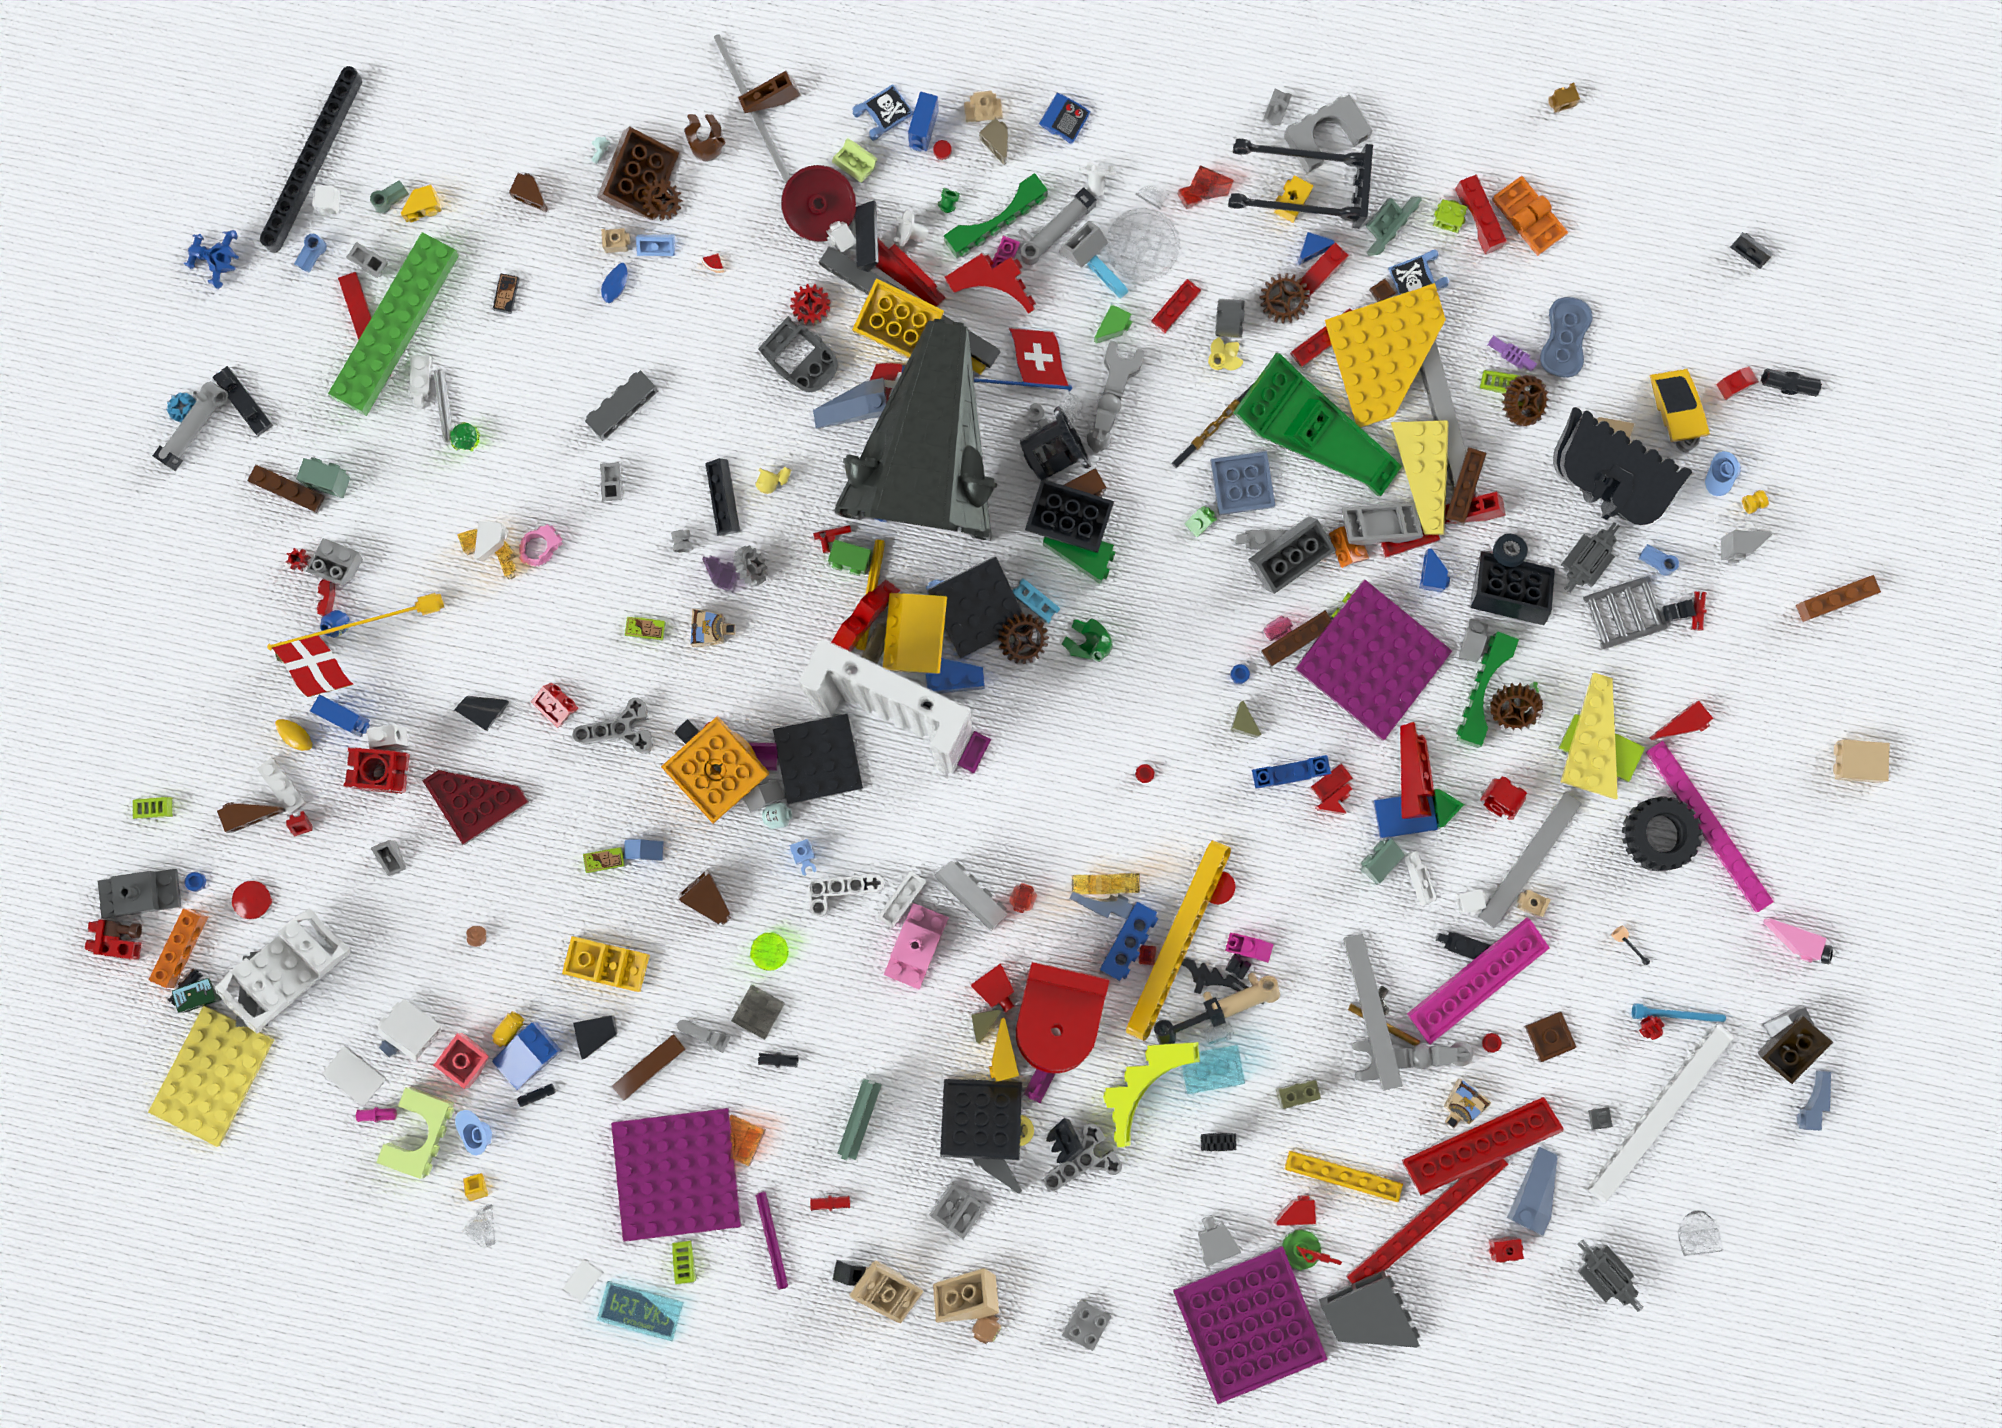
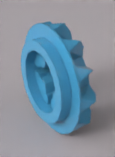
(175, 401)

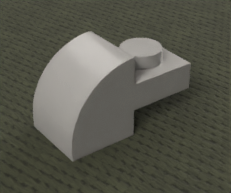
(367, 260)
(611, 481)
(1474, 641)

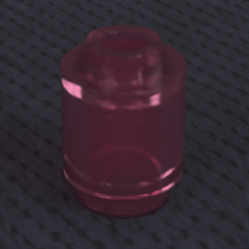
(1278, 628)

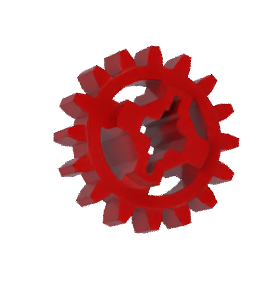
(803, 305)

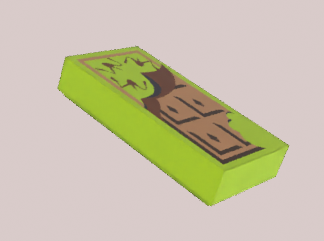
(645, 628)
(603, 860)

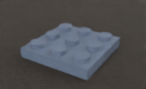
(1242, 483)

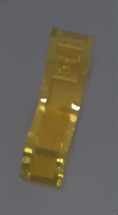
(505, 553)
(1106, 884)

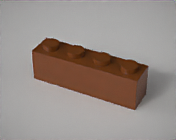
(1838, 598)

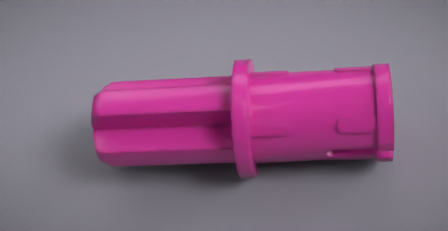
(376, 1114)

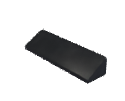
(866, 236)
(722, 497)

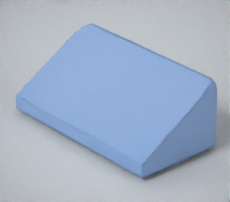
(655, 245)

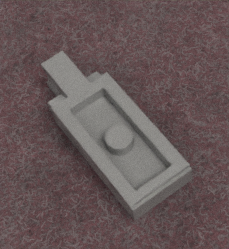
(1258, 538)

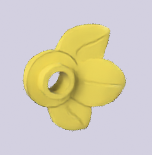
(1226, 354)

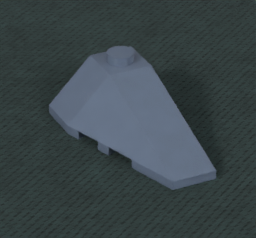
(854, 405)
(1535, 1197)

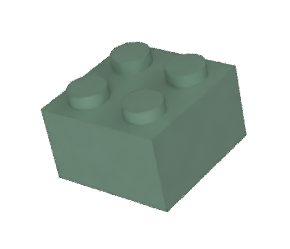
(323, 477)

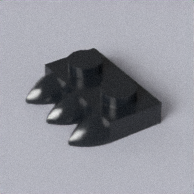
(1065, 1141)

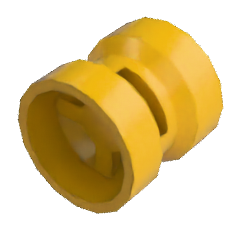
(1754, 502)

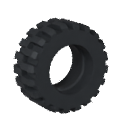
(1686, 827)

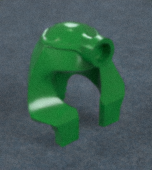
(1097, 643)

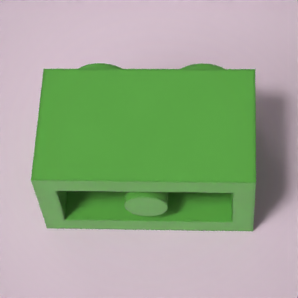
(849, 557)

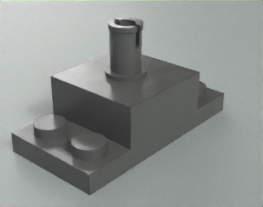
(139, 893)

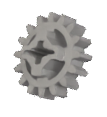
(750, 566)

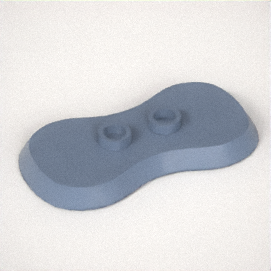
(1563, 350)

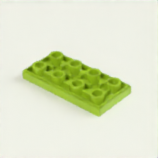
(1627, 752)

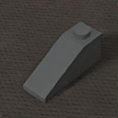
(1000, 1170)

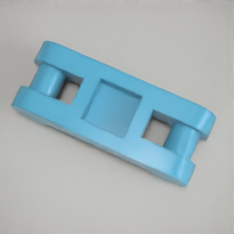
(1035, 600)

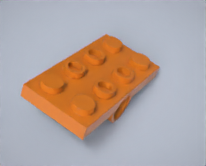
(1530, 215)

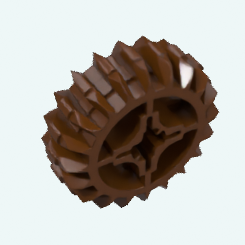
(1281, 282)
(1520, 400)
(1033, 623)
(1513, 712)

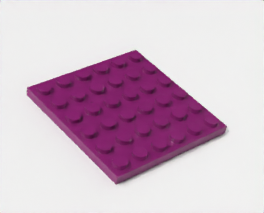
(1373, 659)
(675, 1175)
(1249, 1324)

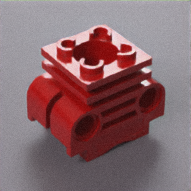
(364, 765)

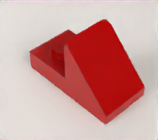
(1332, 805)

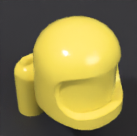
(768, 480)

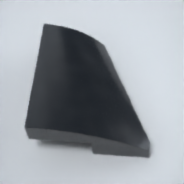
(481, 710)
(594, 1034)

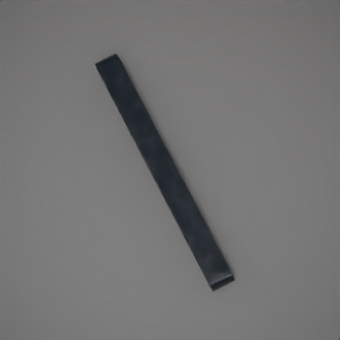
(310, 150)

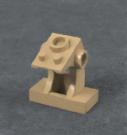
(983, 107)

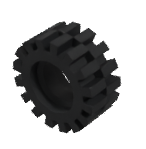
(1218, 1142)

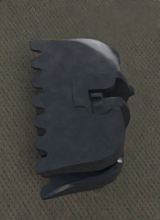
(1635, 481)

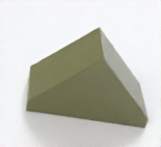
(1244, 722)
(983, 1022)

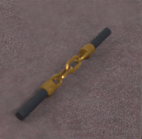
(1198, 442)

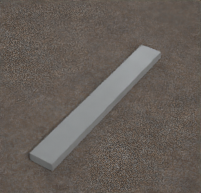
(1530, 860)
(1372, 1012)

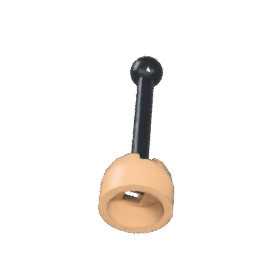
(1621, 935)

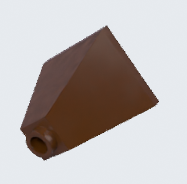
(706, 898)

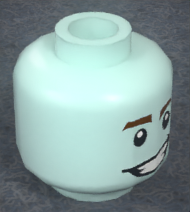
(776, 815)

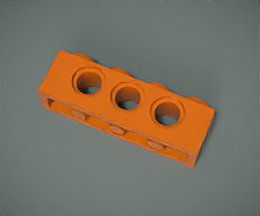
(178, 948)

